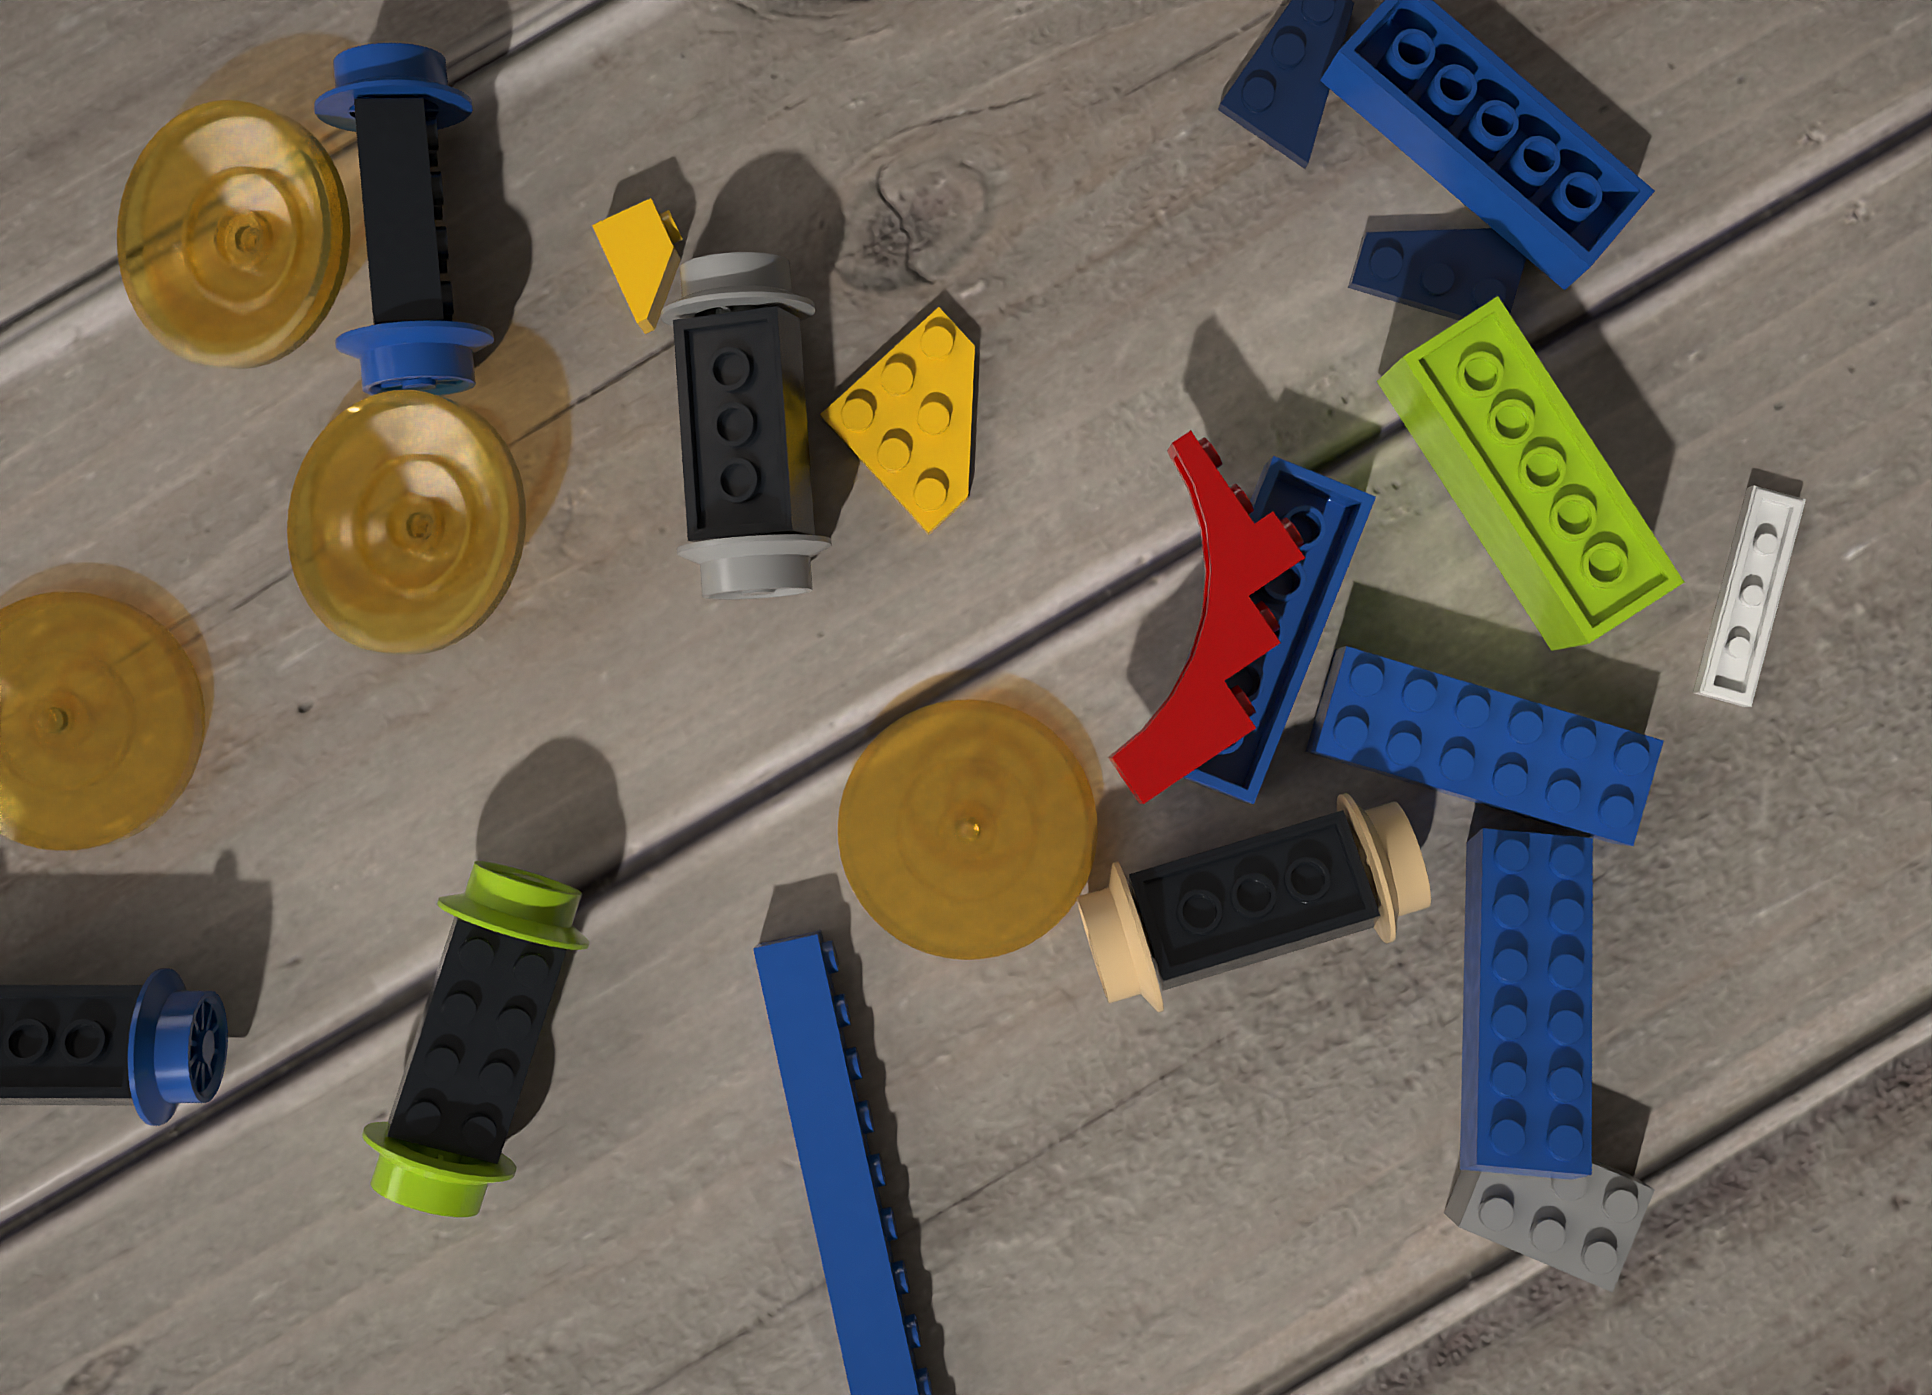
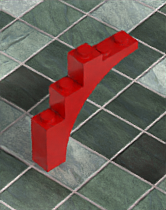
(1239, 558)

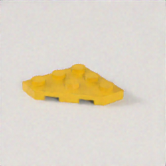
(915, 419)

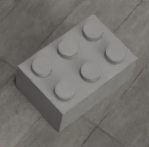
(1568, 1224)

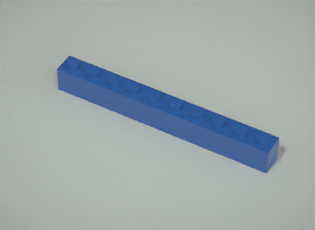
(838, 1166)

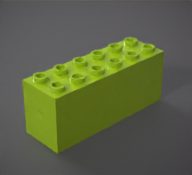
(1529, 478)

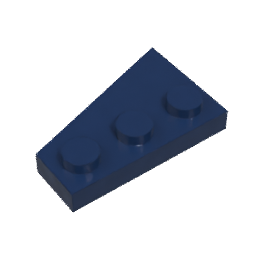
(1281, 85)
(1439, 269)

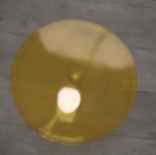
(233, 235)
(406, 522)
(92, 721)
(967, 829)

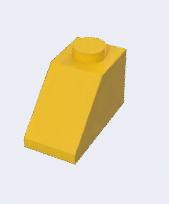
(642, 257)

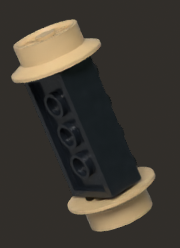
(1255, 900)

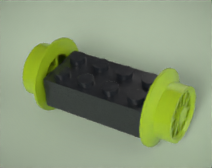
(475, 1041)

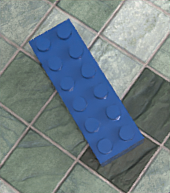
(1487, 136)
(1301, 598)
(1484, 746)
(1527, 1005)

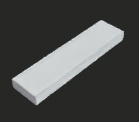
(1749, 596)

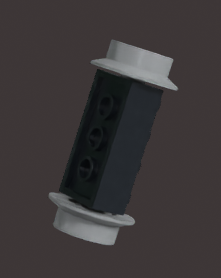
(744, 426)

